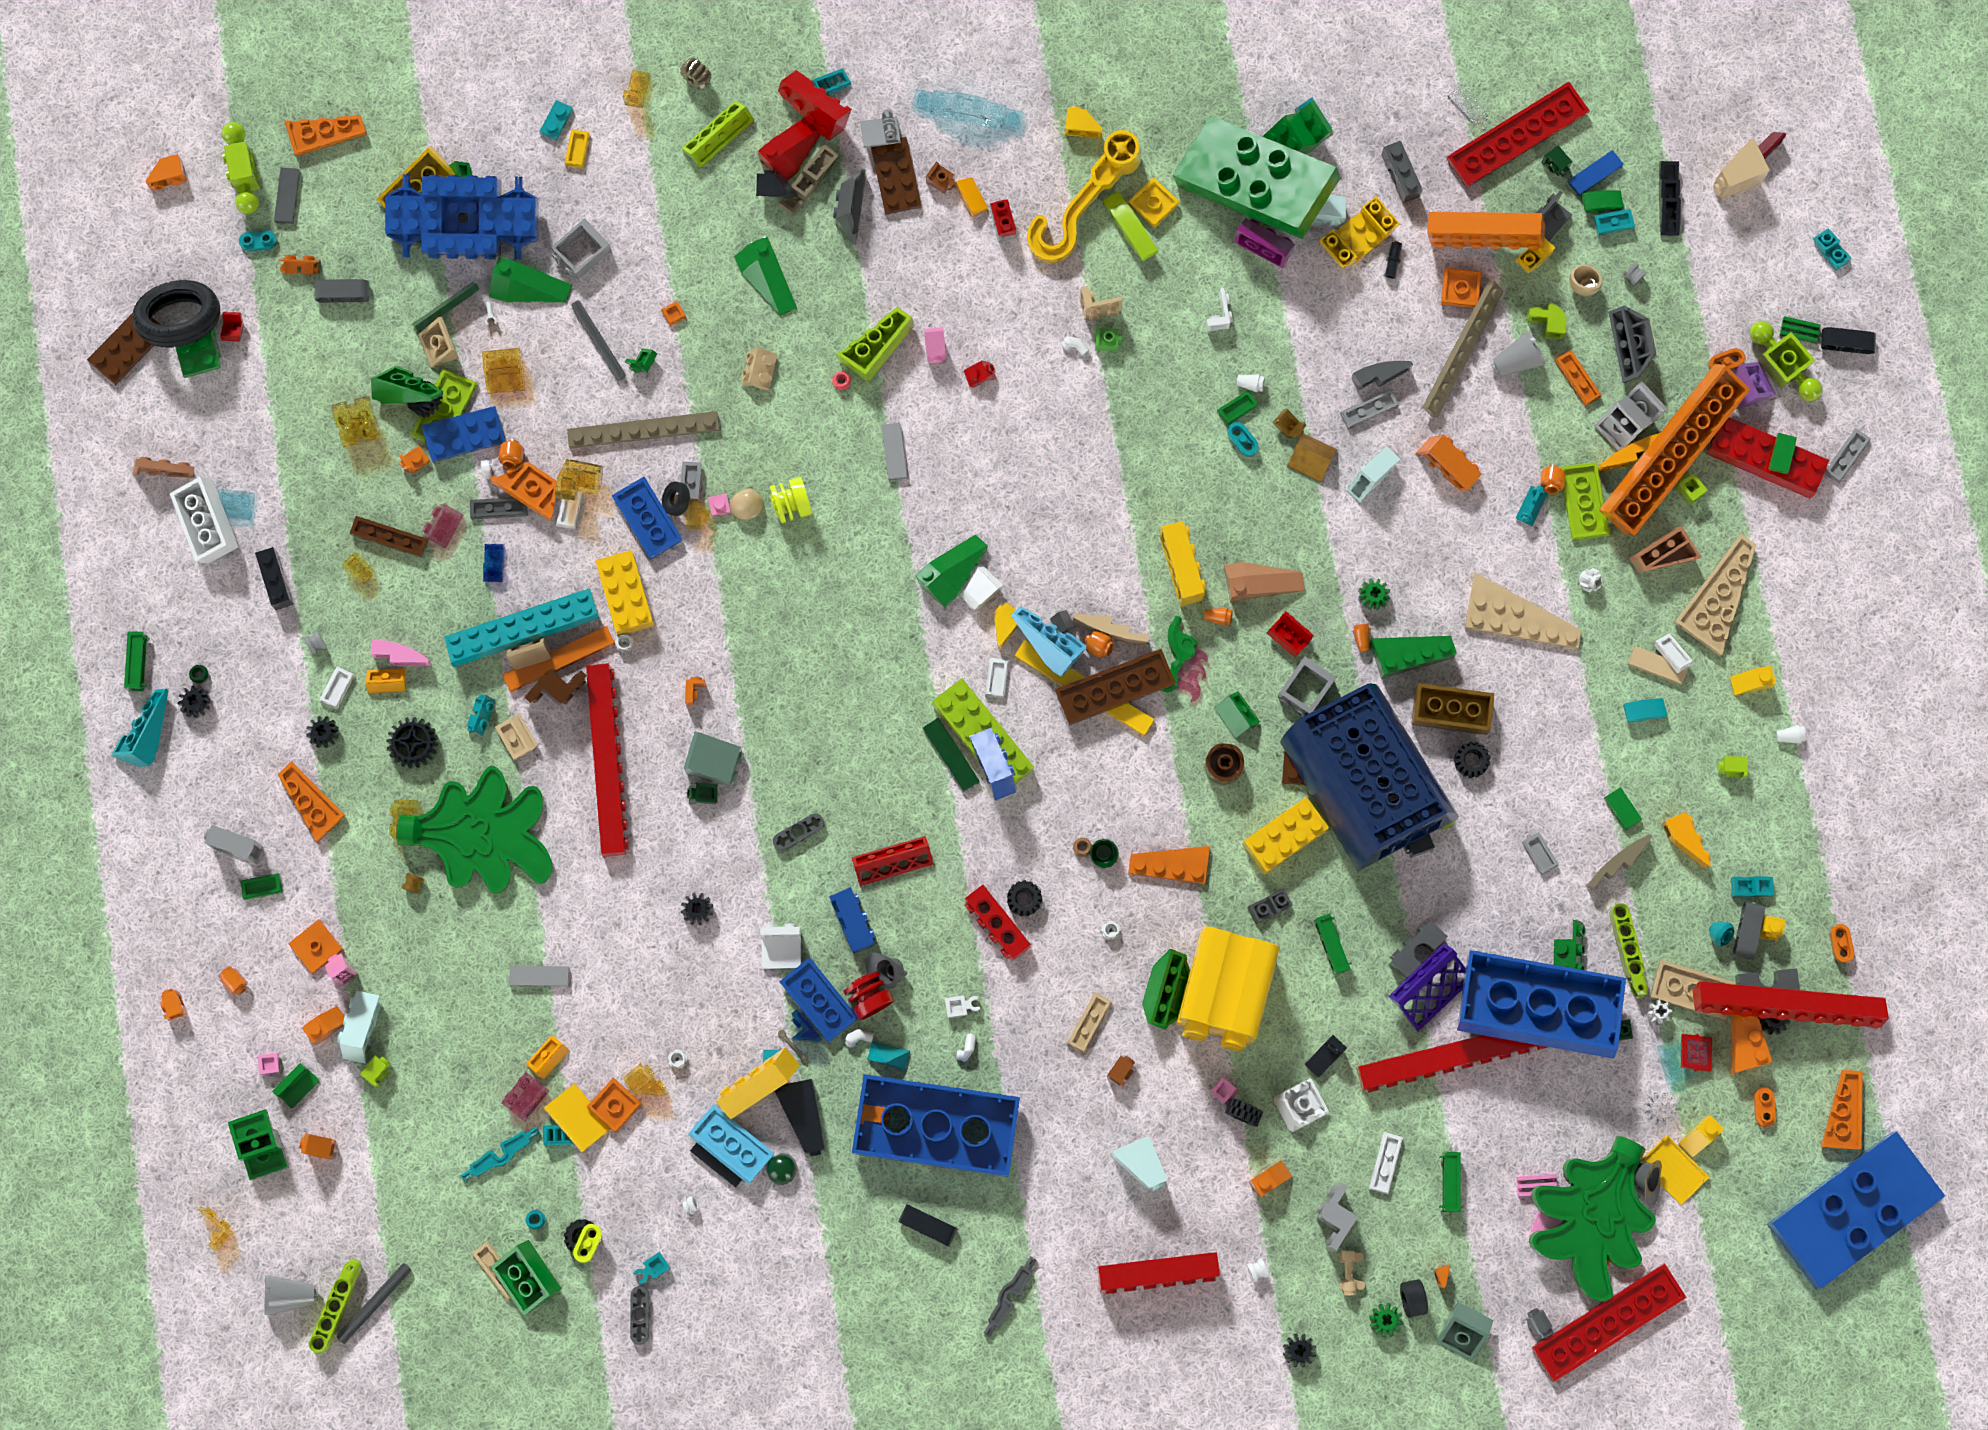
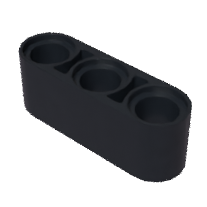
(1848, 340)
(927, 1225)

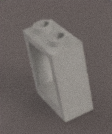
(583, 227)
(1315, 670)
(233, 844)

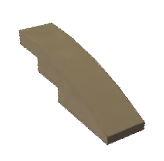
(809, 180)
(1625, 858)

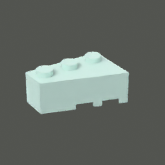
(1332, 212)
(359, 1026)

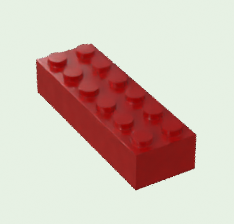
(1752, 451)
(1158, 1271)

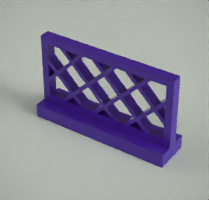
(1422, 978)

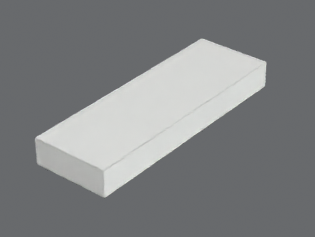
(1385, 1163)

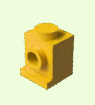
(1772, 928)

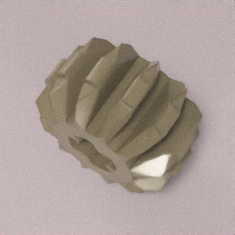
(695, 73)

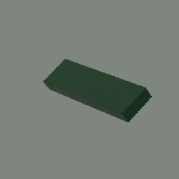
(446, 306)
(951, 754)

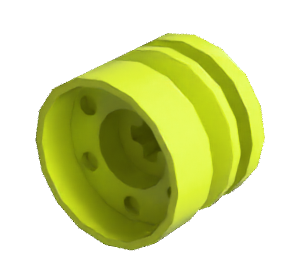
(790, 500)

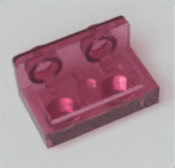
(525, 1096)

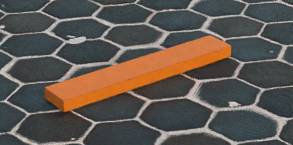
(560, 658)

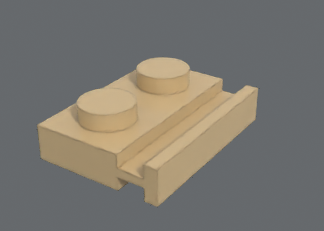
(516, 737)

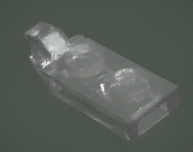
(1469, 107)

